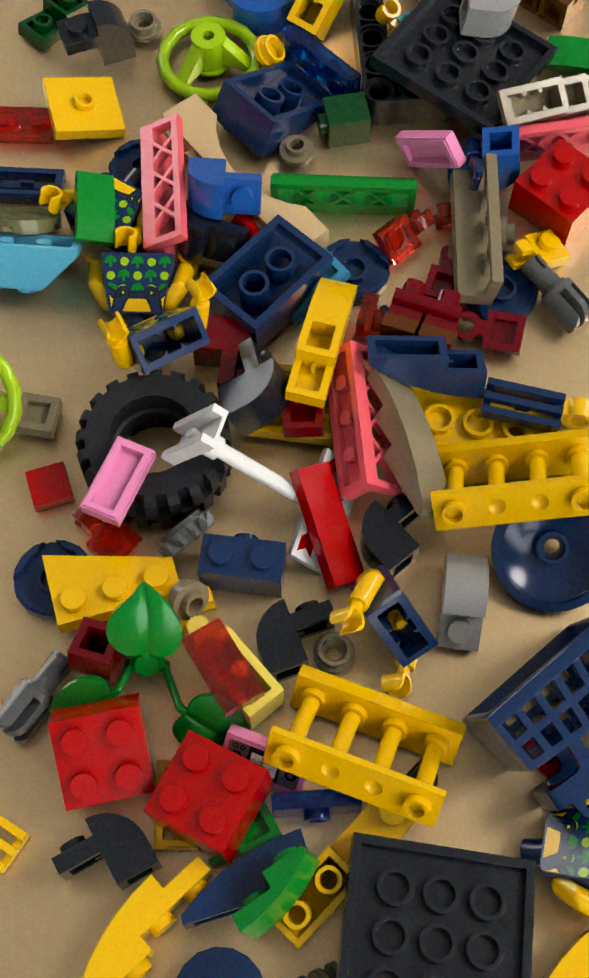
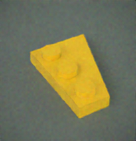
(101, 583)

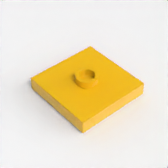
(83, 108)

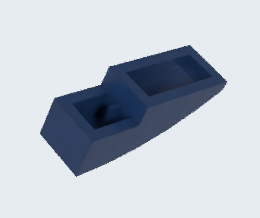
(429, 364)
(237, 882)

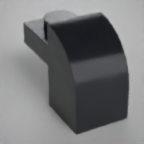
(100, 29)
(211, 238)
(257, 394)
(385, 537)
(281, 635)
(115, 841)

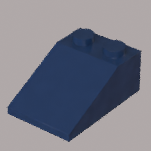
(269, 105)
(268, 279)

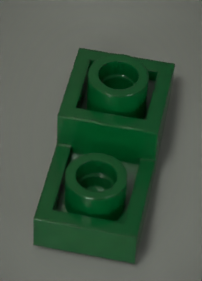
(42, 27)

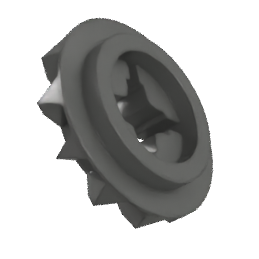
(186, 533)

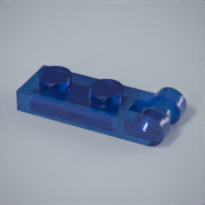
(319, 61)

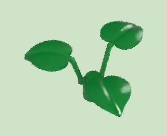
(148, 632)

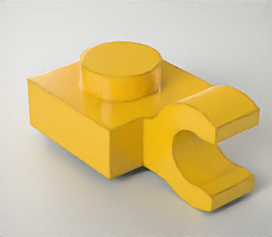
(541, 243)

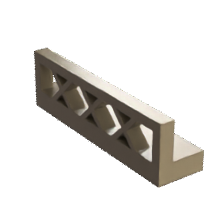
(477, 235)

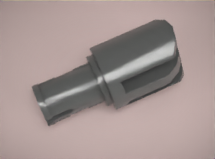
(559, 295)
(31, 698)

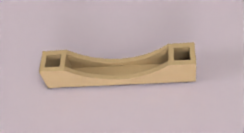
(202, 141)

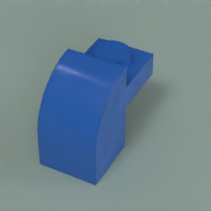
(262, 16)
(506, 144)
(219, 192)

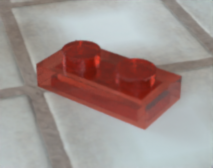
(26, 125)
(222, 667)

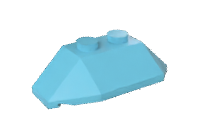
(34, 260)

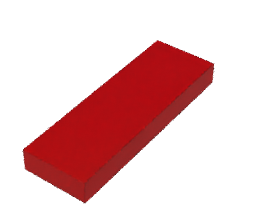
(327, 524)

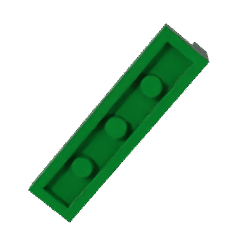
(346, 193)

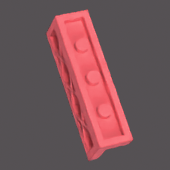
(539, 137)
(163, 185)
(351, 426)

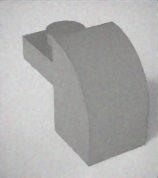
(486, 17)
(463, 601)

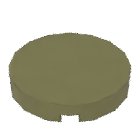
(29, 220)

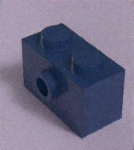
(242, 564)

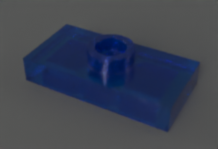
(313, 804)

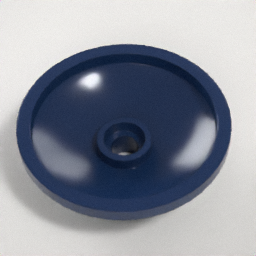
(542, 578)

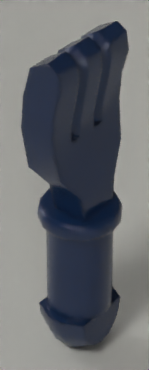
(474, 161)

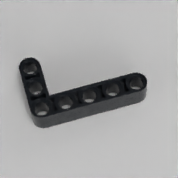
(385, 98)

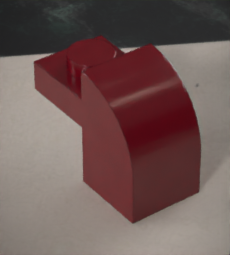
(223, 350)
(93, 654)

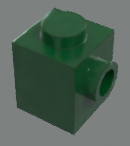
(345, 119)

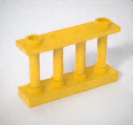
(513, 459)
(379, 716)

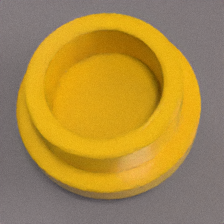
(269, 50)

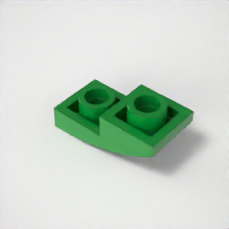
(571, 55)
(94, 208)
(287, 880)

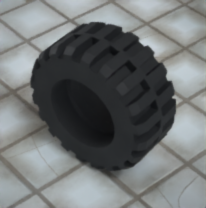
(145, 404)

